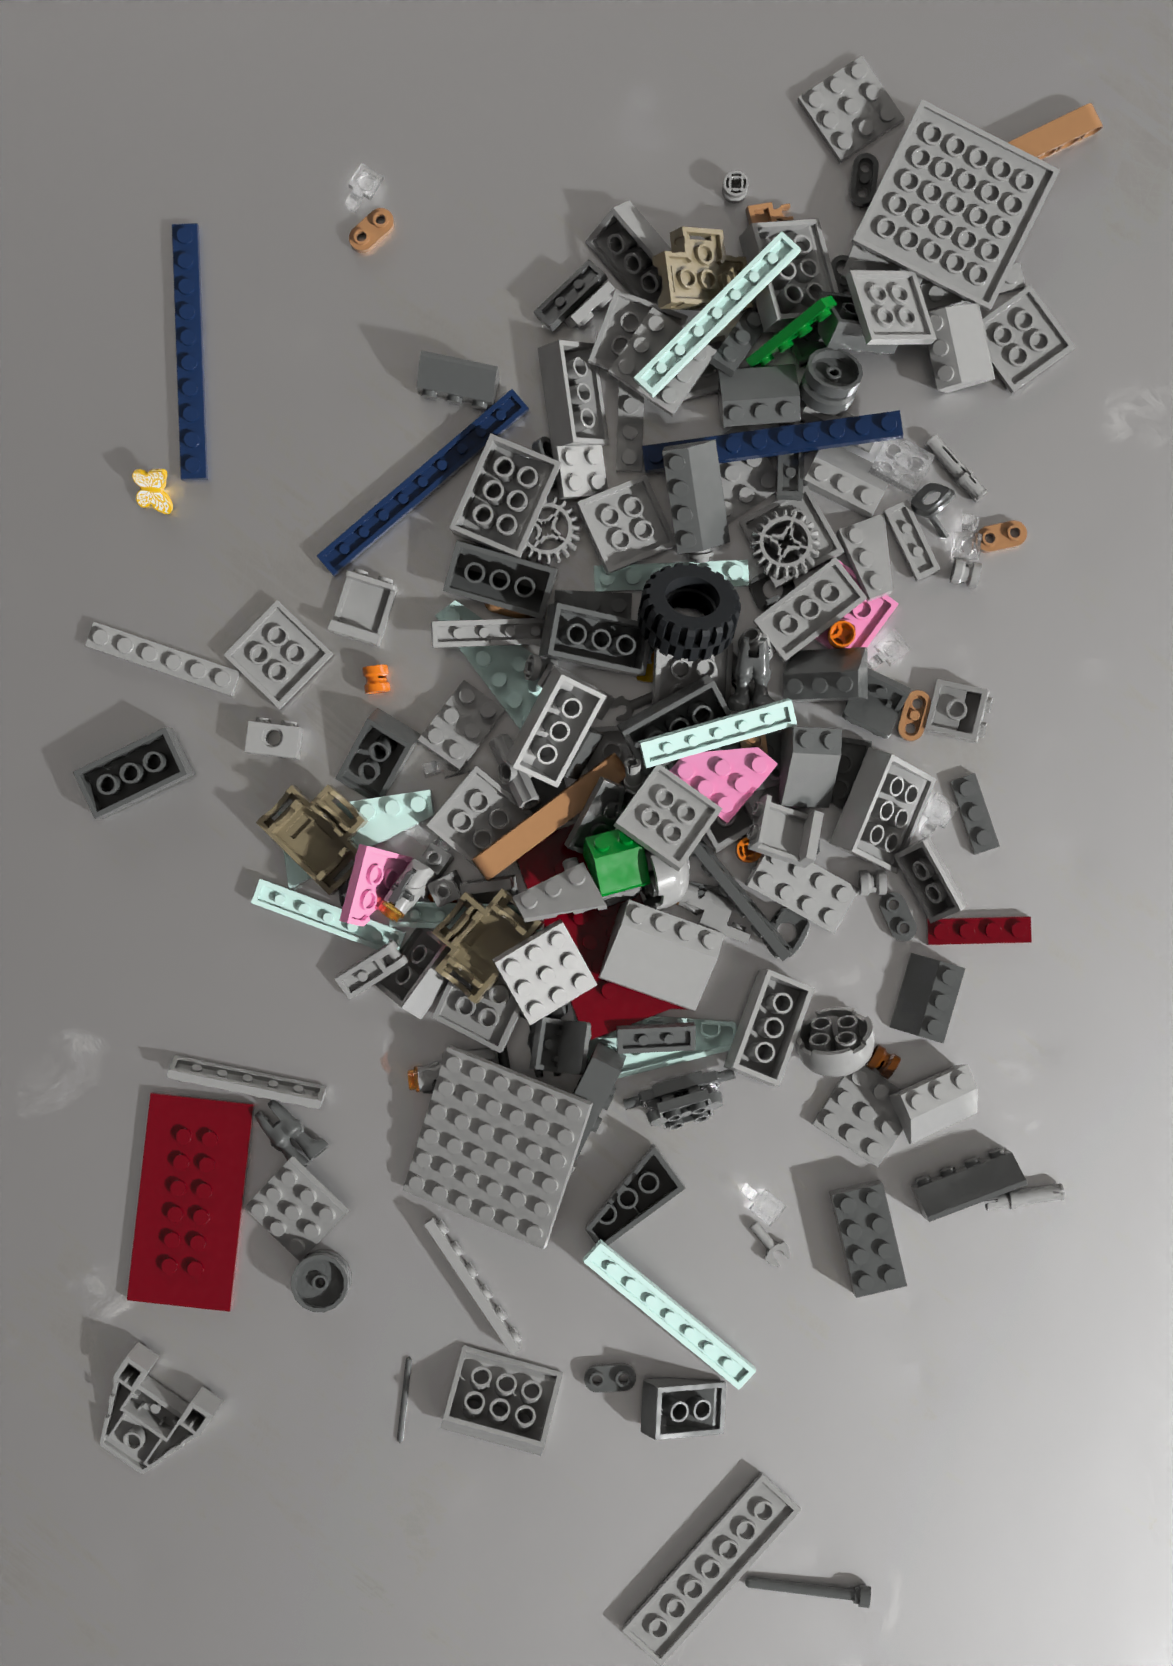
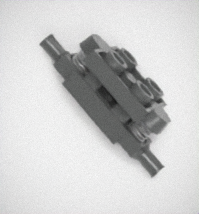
(682, 1099)

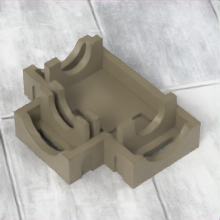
(695, 269)
(316, 834)
(479, 938)

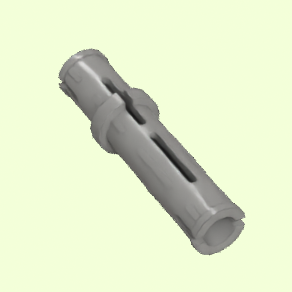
(953, 465)
(1026, 1196)

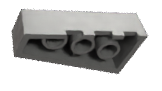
(639, 1195)

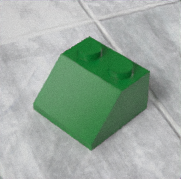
(615, 862)

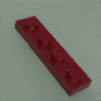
(979, 930)

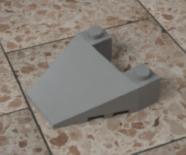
(148, 1419)

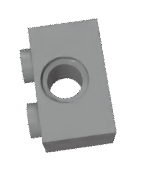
(287, 747)

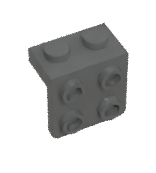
(882, 707)
(560, 1046)

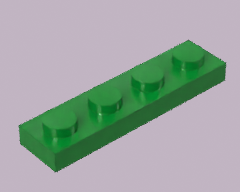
(799, 327)

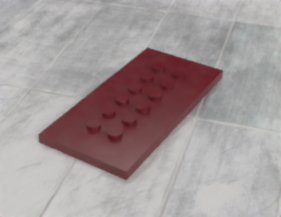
(606, 1003)
(190, 1202)

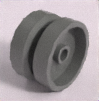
(830, 381)
(305, 1279)

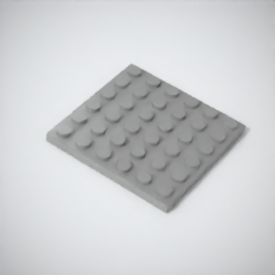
(955, 205)
(497, 1146)

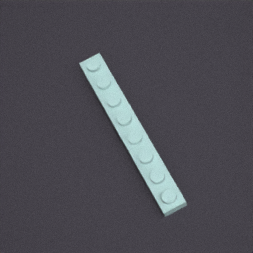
(717, 314)
(669, 1314)

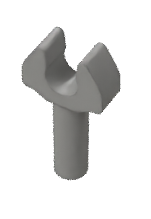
(631, 705)
(770, 1245)

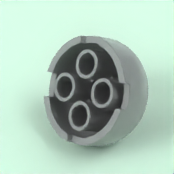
(666, 883)
(837, 1054)

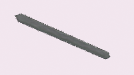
(404, 1399)

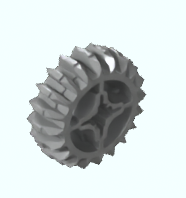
(556, 536)
(794, 547)

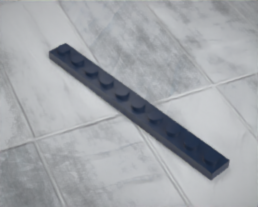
(189, 352)
(791, 438)
(422, 483)

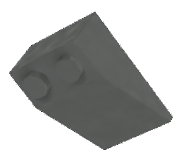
(378, 755)
(808, 766)
(682, 1408)

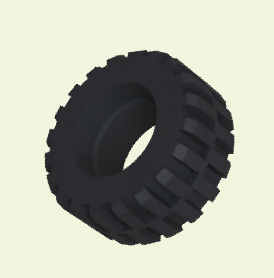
(683, 634)

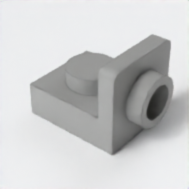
(446, 888)

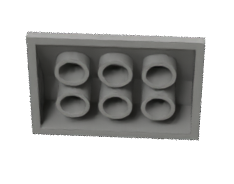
(800, 281)
(504, 496)
(882, 809)
(660, 955)
(502, 1400)

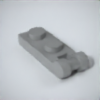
(370, 970)

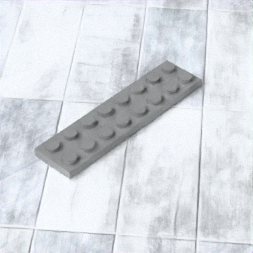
(711, 1569)

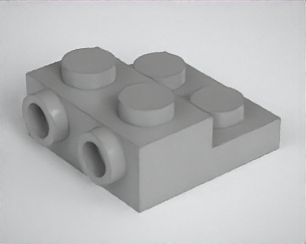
(958, 710)

